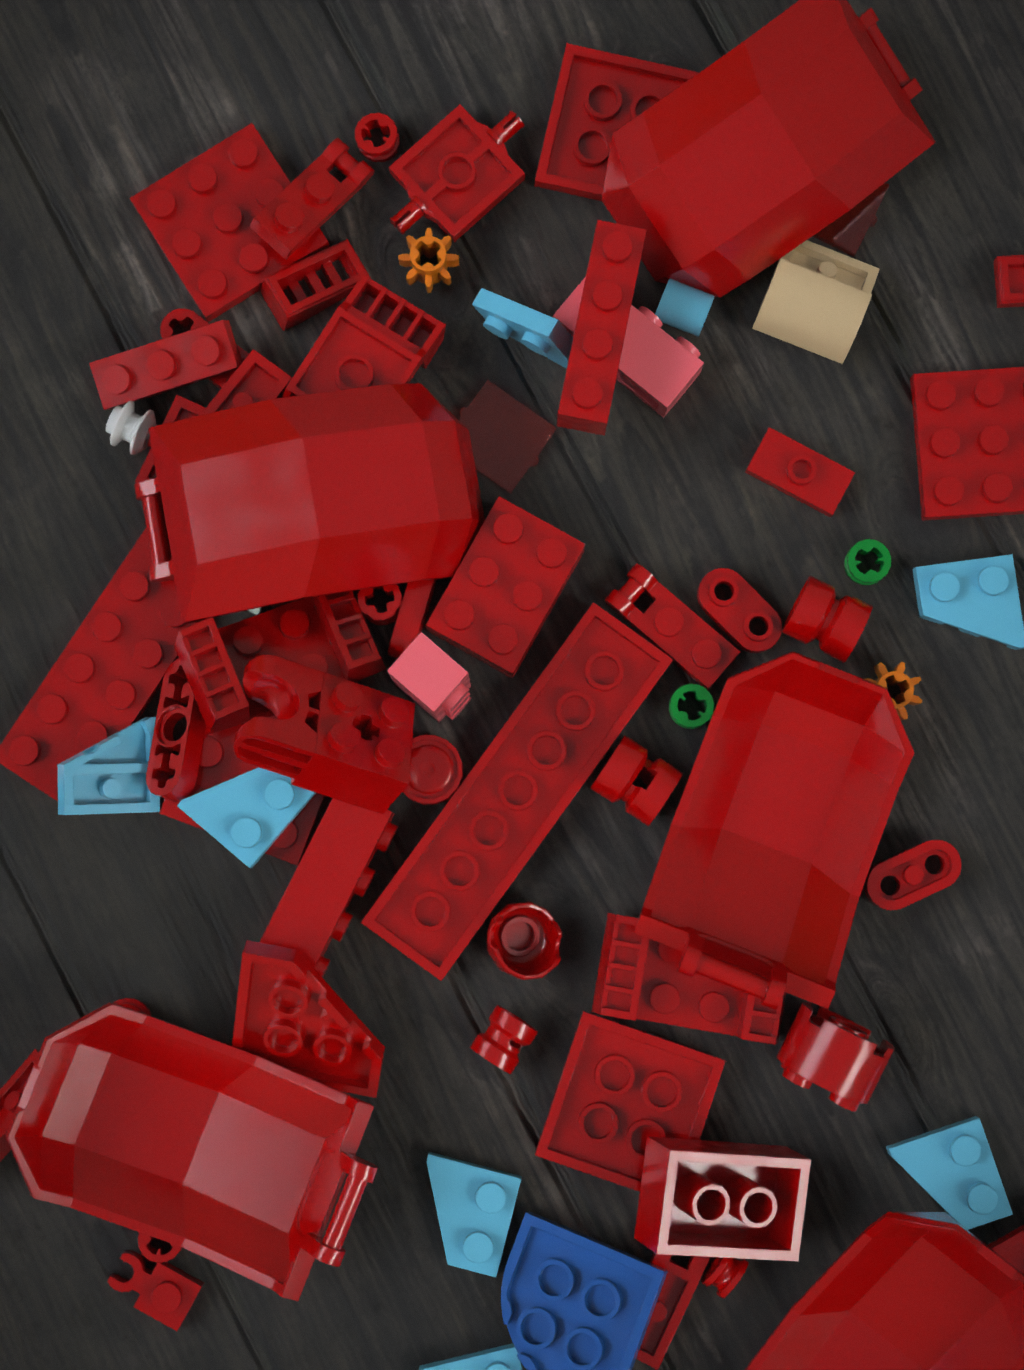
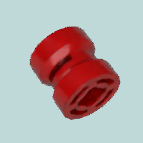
(503, 1039)

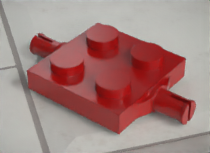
(457, 172)

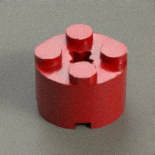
(834, 1056)

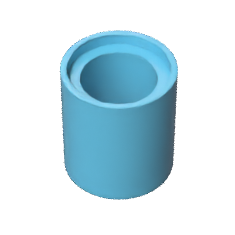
(684, 307)

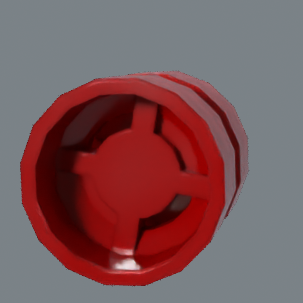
(829, 620)
(622, 769)

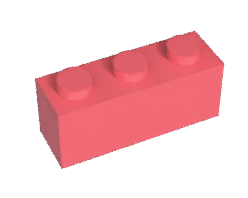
(651, 360)
(431, 679)

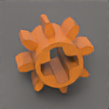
(428, 246)
(903, 681)

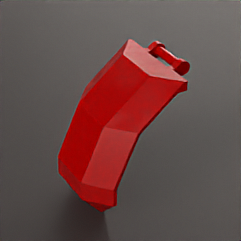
(765, 146)
(309, 498)
(778, 829)
(193, 1144)
(906, 1298)

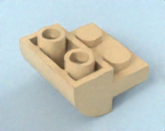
(817, 300)

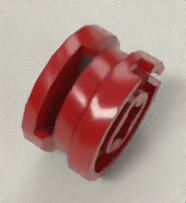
(434, 770)

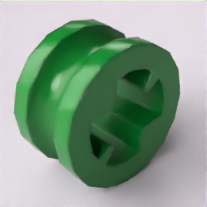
(864, 547)
(701, 695)

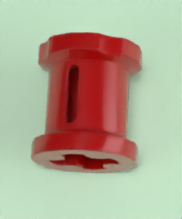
(370, 611)

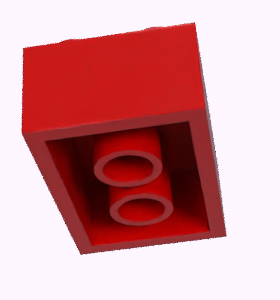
(505, 587)
(722, 1199)

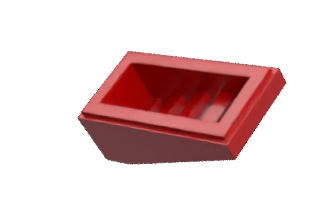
(306, 307)

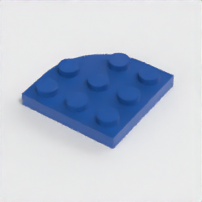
(575, 1299)

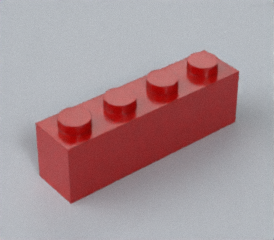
(601, 327)
(327, 879)

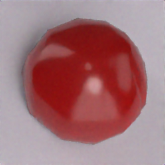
(524, 940)

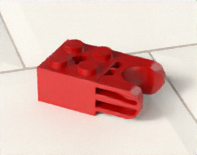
(327, 733)

